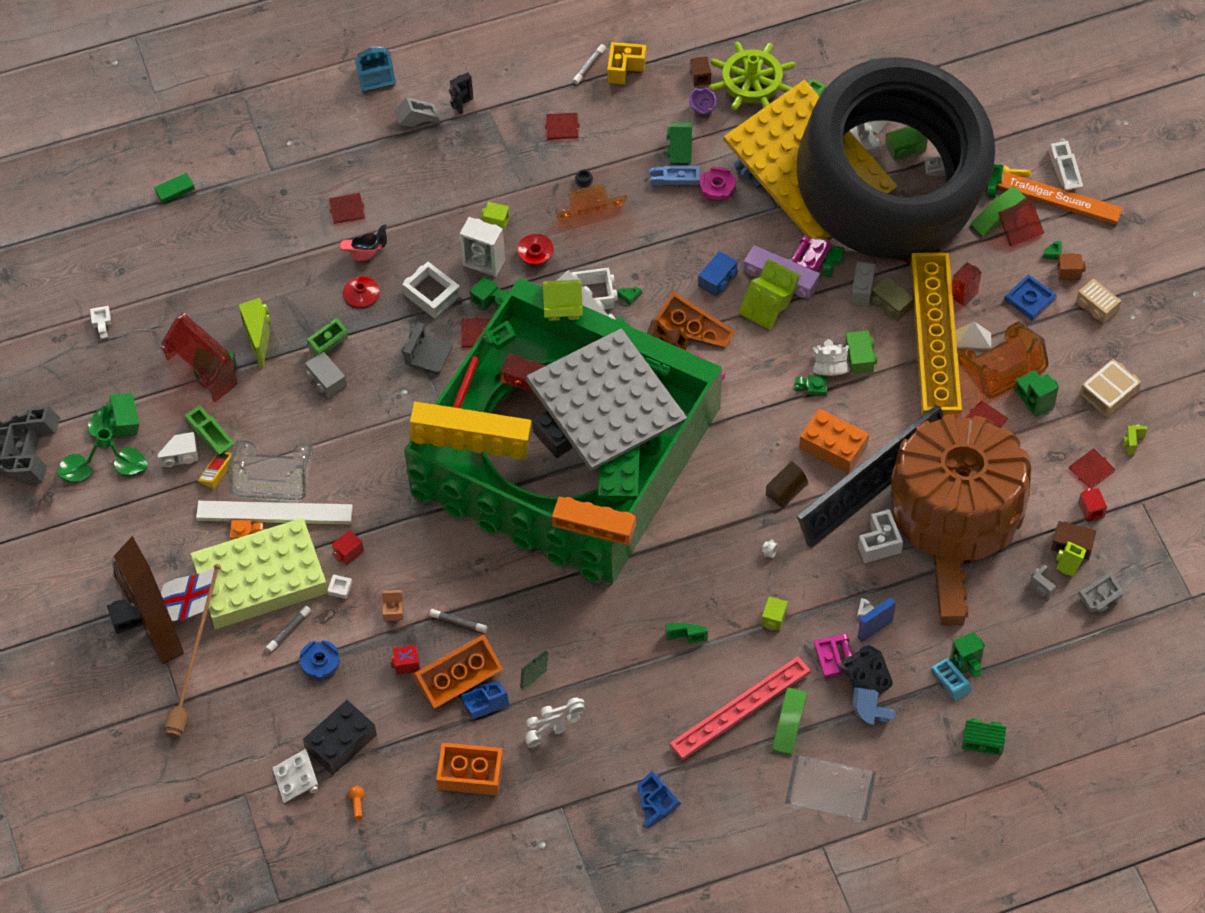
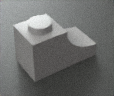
(414, 112)

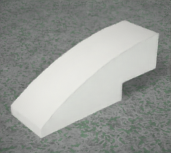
(1065, 165)

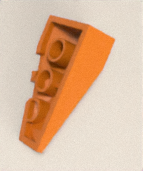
(693, 321)

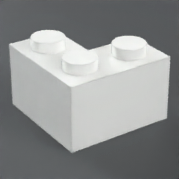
(883, 540)

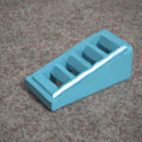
(956, 690)

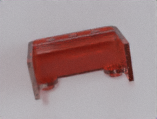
(202, 354)

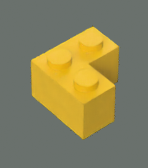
(625, 58)

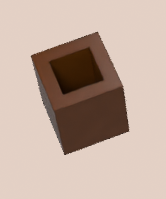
(700, 71)

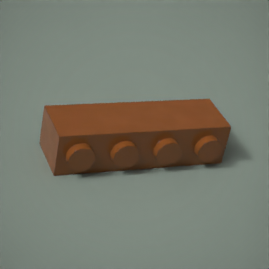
(950, 591)

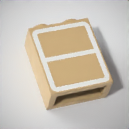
(1110, 388)

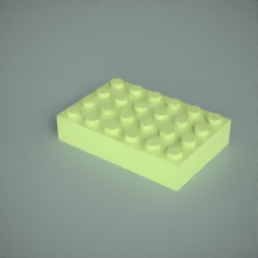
(262, 572)

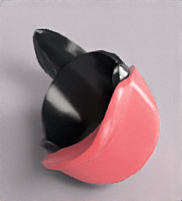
(366, 245)

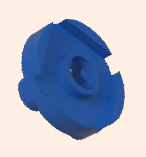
(318, 649)

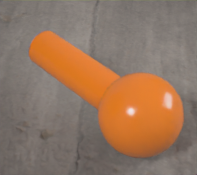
(356, 794)

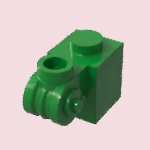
(486, 293)

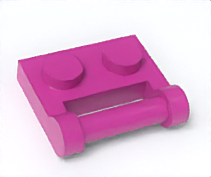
(815, 254)
(828, 653)

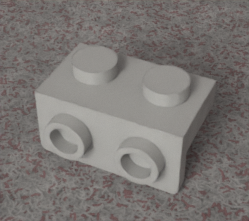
(1101, 593)

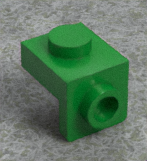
(500, 335)

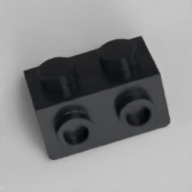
(461, 91)

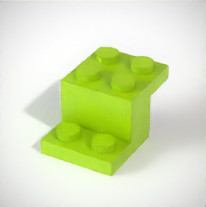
(769, 294)
(562, 299)

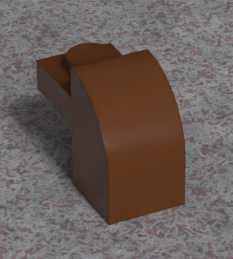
(673, 337)

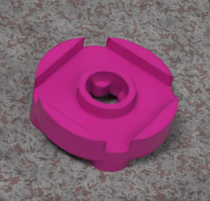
(719, 192)

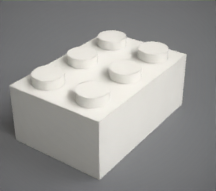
(482, 246)

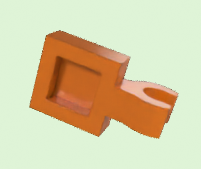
(244, 527)

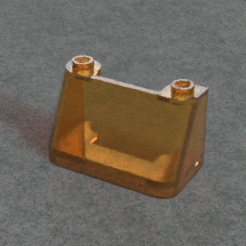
(1000, 366)

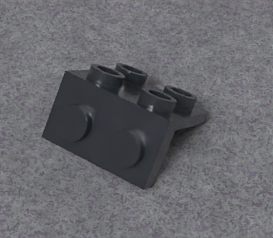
(867, 669)

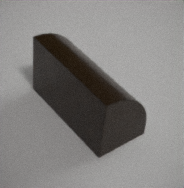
(786, 484)

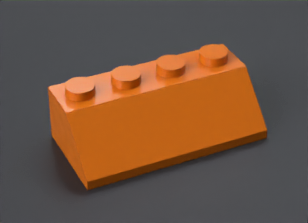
(457, 671)

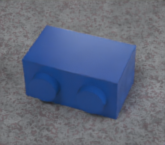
(718, 273)

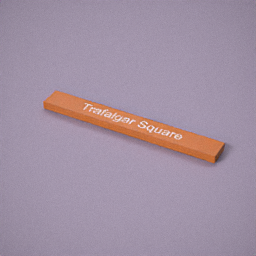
(1062, 199)

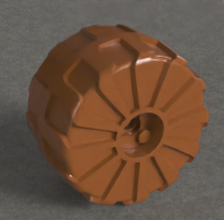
(960, 487)

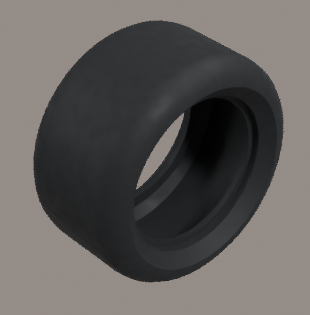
(914, 96)

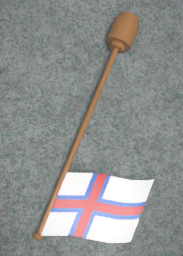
(184, 600)

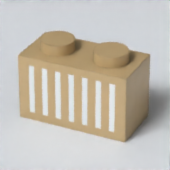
(1098, 301)

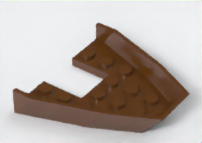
(141, 588)

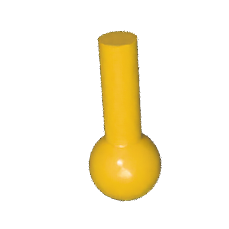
(1022, 173)

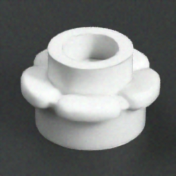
(770, 549)

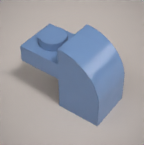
(866, 706)

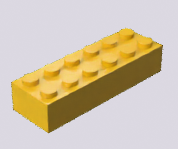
(470, 430)

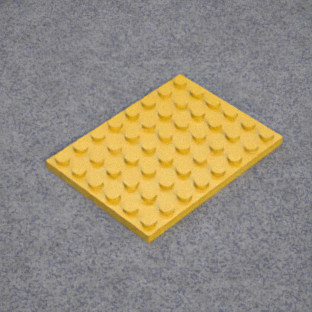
(770, 147)

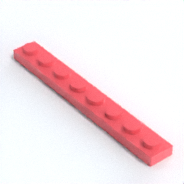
(739, 708)

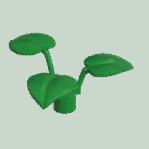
(128, 462)

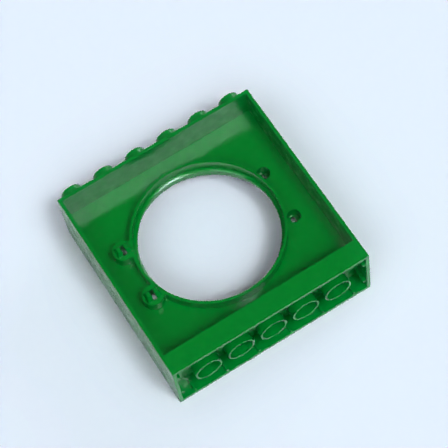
(472, 486)

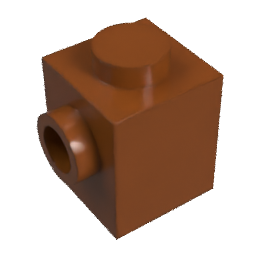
(1070, 266)

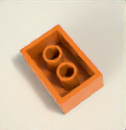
(834, 441)
(470, 769)

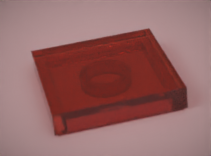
(1021, 222)

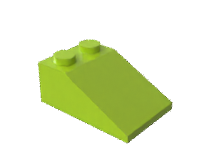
(256, 322)

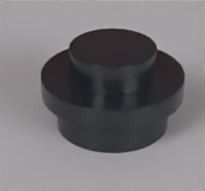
(584, 178)

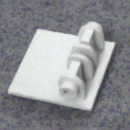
(295, 776)

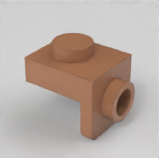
(392, 605)

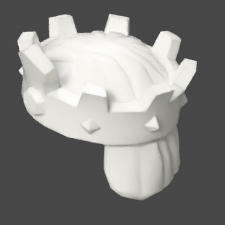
(831, 359)

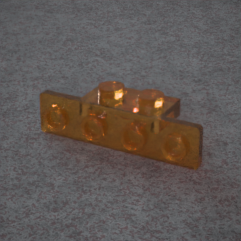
(589, 199)

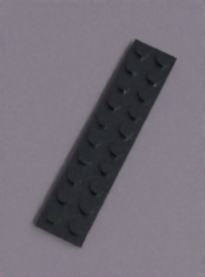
(857, 487)

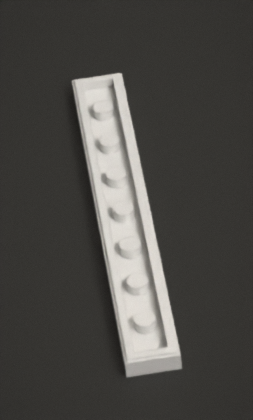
(274, 512)

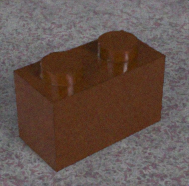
(1075, 534)

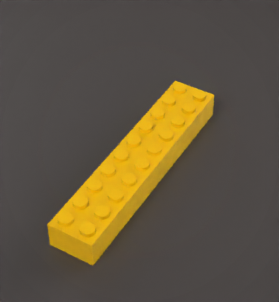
(935, 333)

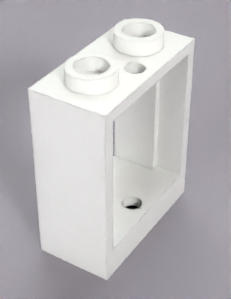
(600, 276)
(439, 304)

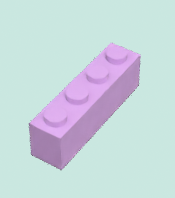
(757, 258)

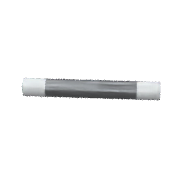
(589, 64)
(458, 621)
(288, 629)

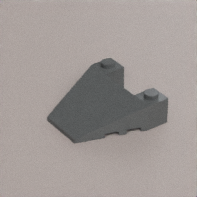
(19, 443)

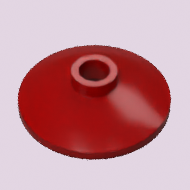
(535, 243)
(364, 297)

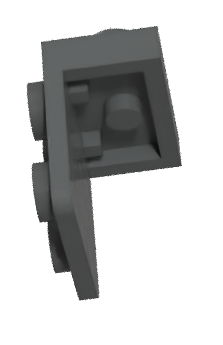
(425, 351)

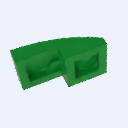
(680, 630)

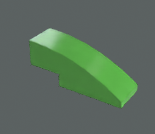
(989, 218)
(208, 430)
(789, 721)

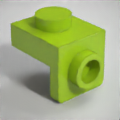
(1130, 439)

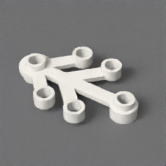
(557, 722)

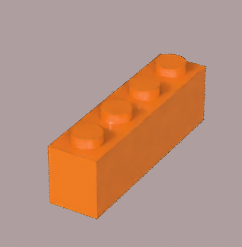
(594, 520)

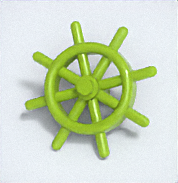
(752, 75)

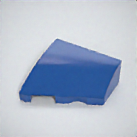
(484, 699)
(656, 799)

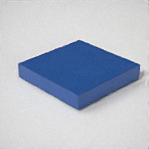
(1030, 297)
(876, 619)

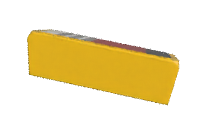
(215, 470)

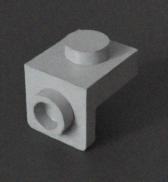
(1042, 585)

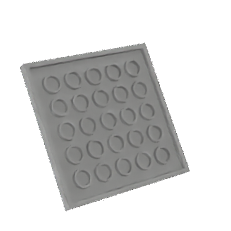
(606, 399)

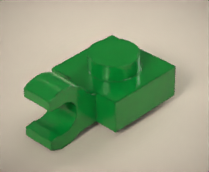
(996, 178)
(833, 258)
(814, 384)

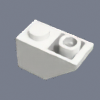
(179, 450)

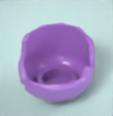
(702, 101)

